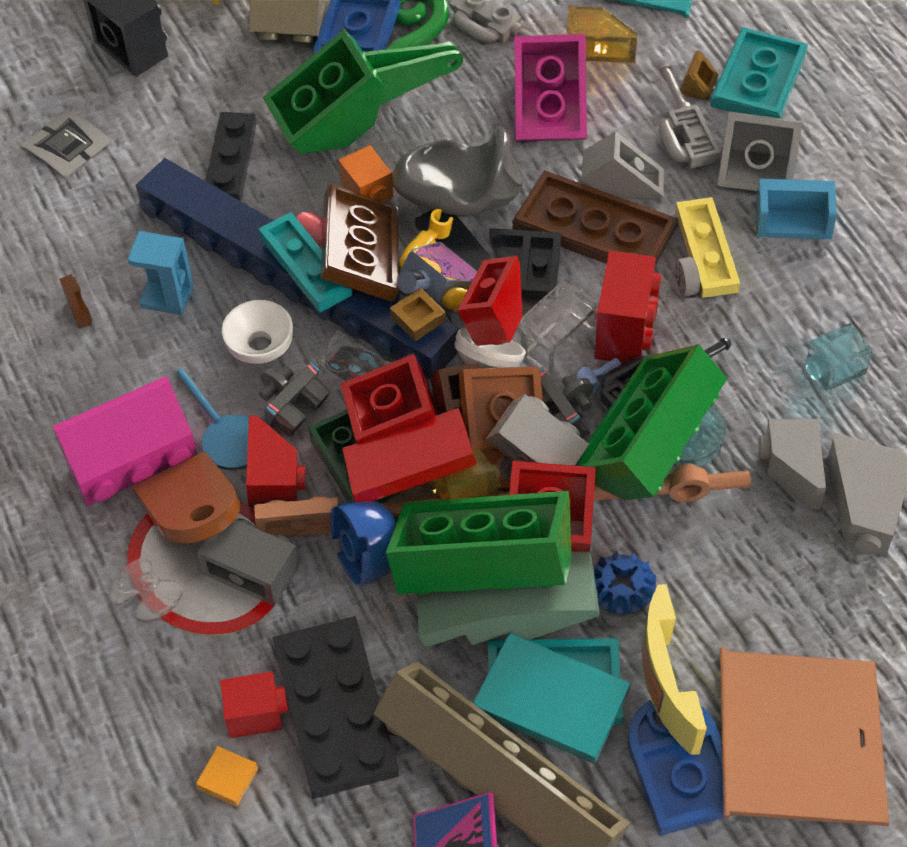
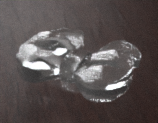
(158, 594)

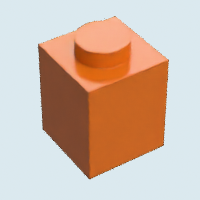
(366, 174)

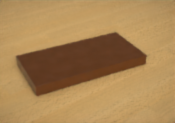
(593, 219)
(360, 243)

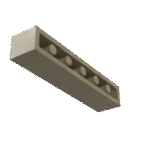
(492, 759)

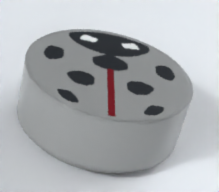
(687, 276)

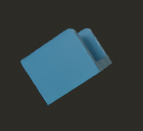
(795, 208)
(166, 270)

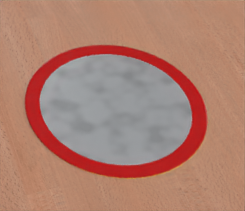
(206, 603)

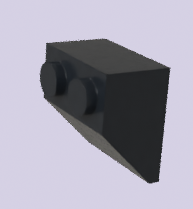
(128, 32)

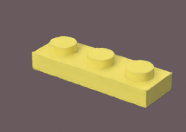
(707, 246)

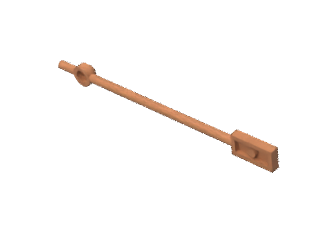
(313, 515)

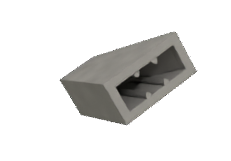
(868, 491)

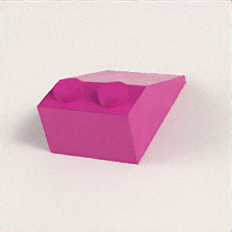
(550, 88)

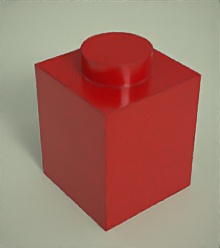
(253, 704)

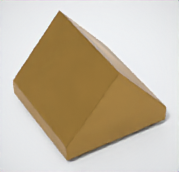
(699, 77)

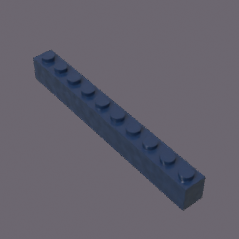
(232, 231)

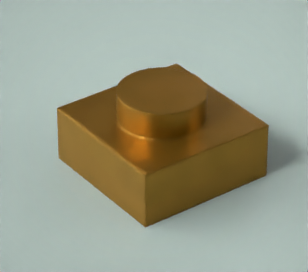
(418, 314)

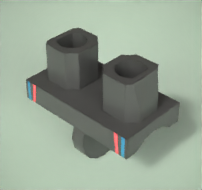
(574, 394)
(281, 409)

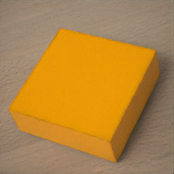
(227, 776)

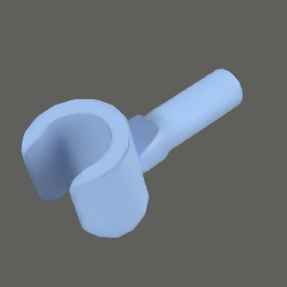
(597, 373)

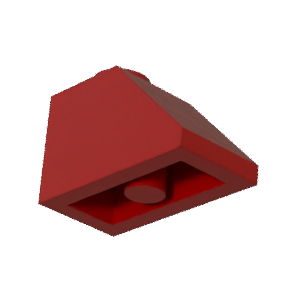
(493, 302)
(271, 466)

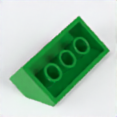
(652, 422)
(482, 543)

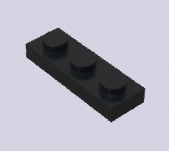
(231, 152)

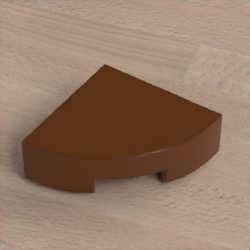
(75, 301)

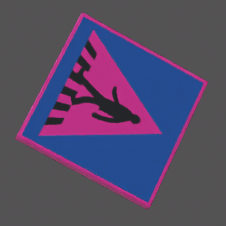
(458, 824)

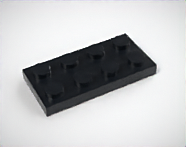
(334, 707)

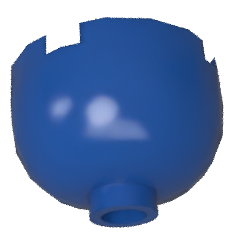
(364, 536)

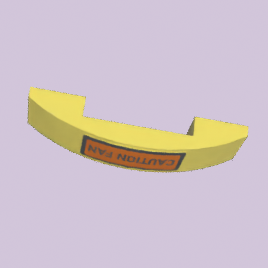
(677, 710)

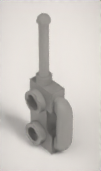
(498, 20)
(690, 125)

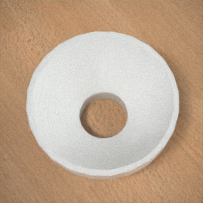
(257, 320)
(488, 356)

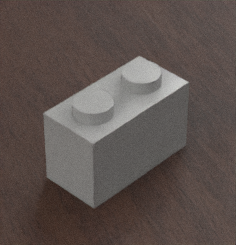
(534, 435)

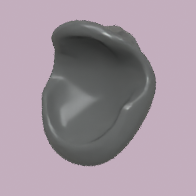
(460, 176)

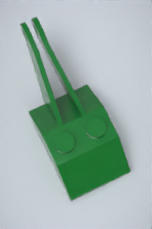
(340, 89)

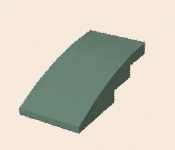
(520, 610)

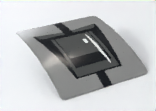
(67, 142)

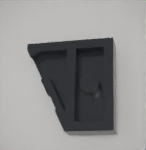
(537, 256)

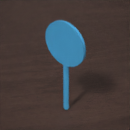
(226, 437)

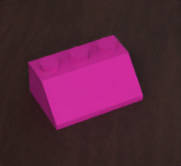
(125, 440)

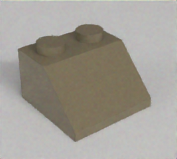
(293, 17)

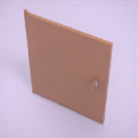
(797, 739)

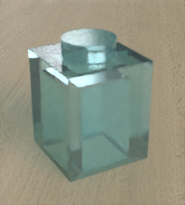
(838, 357)

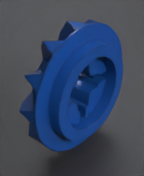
(620, 598)

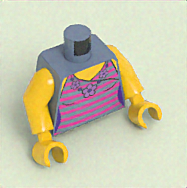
(435, 267)

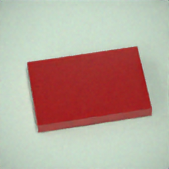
(408, 456)

